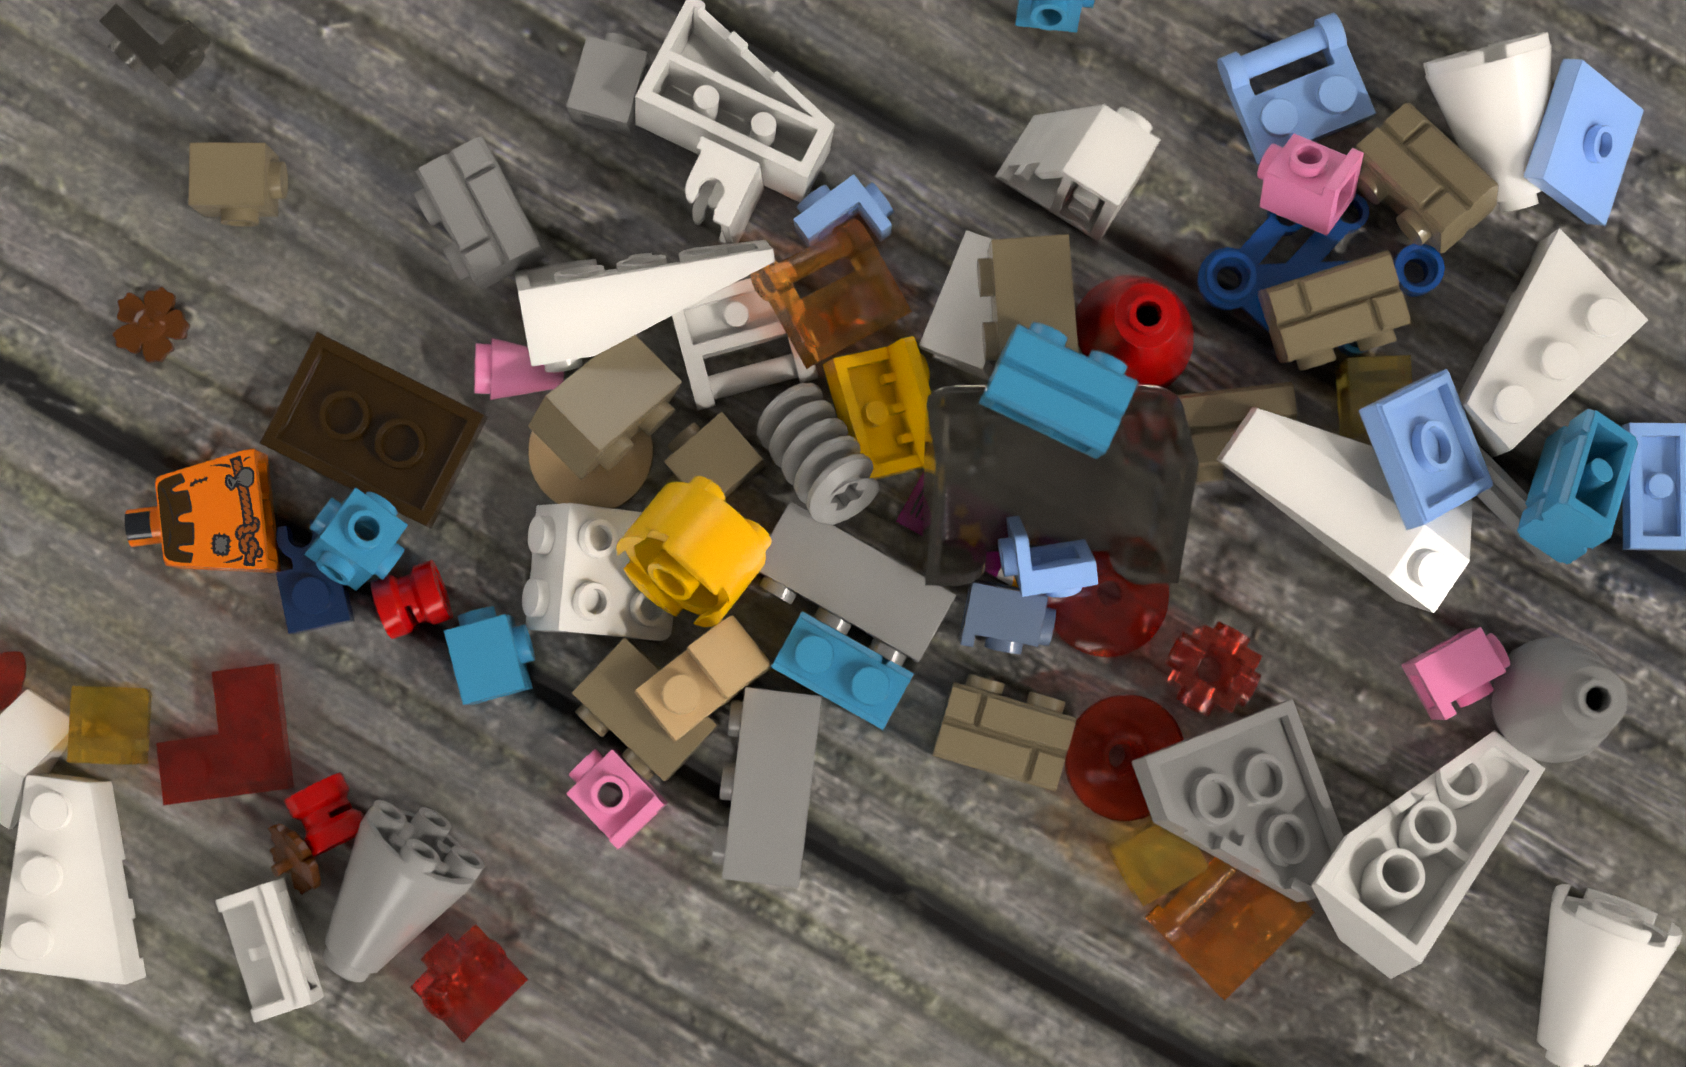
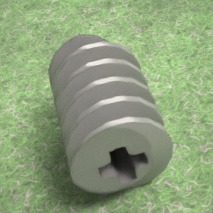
(817, 454)

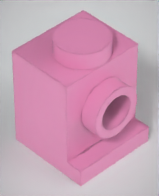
(1308, 182)
(1457, 671)
(639, 798)

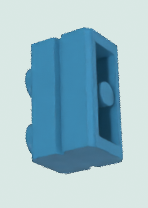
(1059, 390)
(1578, 487)
(842, 670)

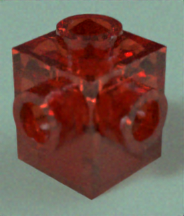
(1236, 665)
(467, 981)

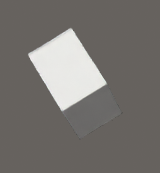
(30, 743)

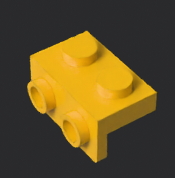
(883, 404)

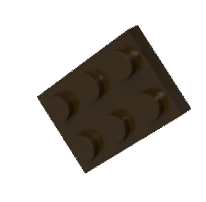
(373, 429)

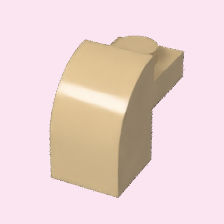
(703, 678)

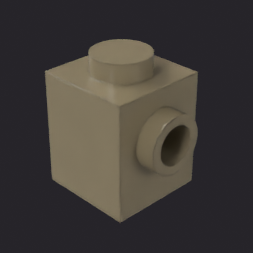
(236, 181)
(714, 453)

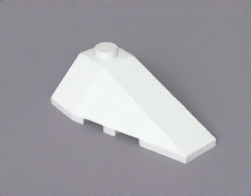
(584, 310)
(1345, 502)
(1415, 859)

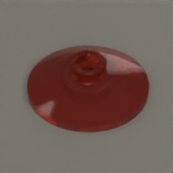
(1110, 629)
(1118, 719)

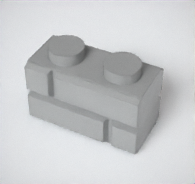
(479, 214)

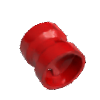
(411, 599)
(325, 813)

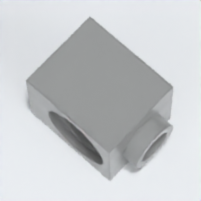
(608, 83)

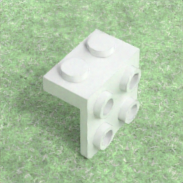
(581, 580)

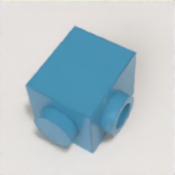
(489, 655)

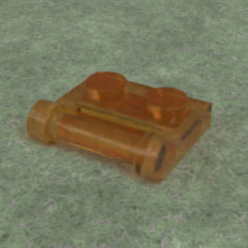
(840, 311)
(1238, 936)

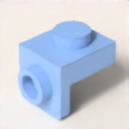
(828, 208)
(1047, 569)

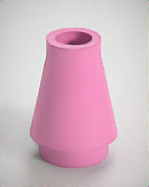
(506, 371)

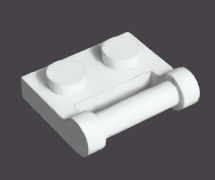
(729, 322)

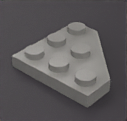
(1248, 798)

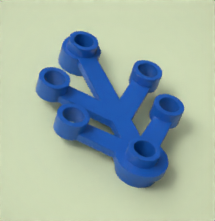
(1305, 261)

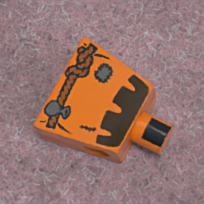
(212, 516)

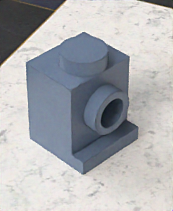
(1005, 617)

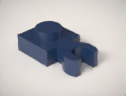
(306, 593)

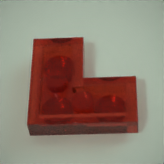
(247, 753)

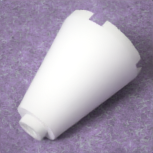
(1496, 108)
(1596, 972)

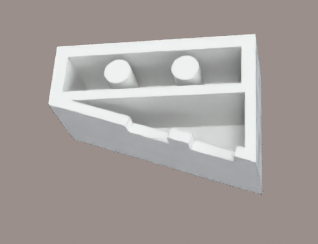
(720, 90)
(1081, 163)
(1546, 344)
(69, 885)

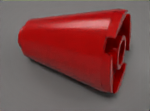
(1152, 350)

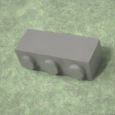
(853, 586)
(768, 787)

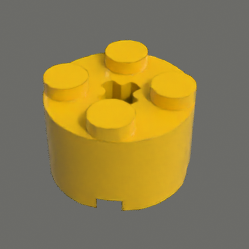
(693, 551)

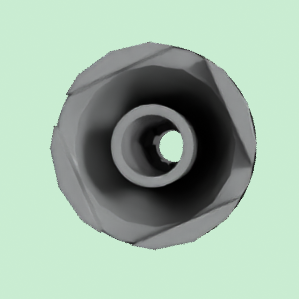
(1556, 700)

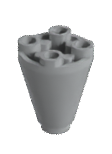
(394, 887)

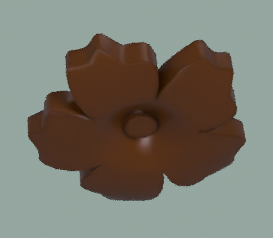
(150, 324)
(293, 857)

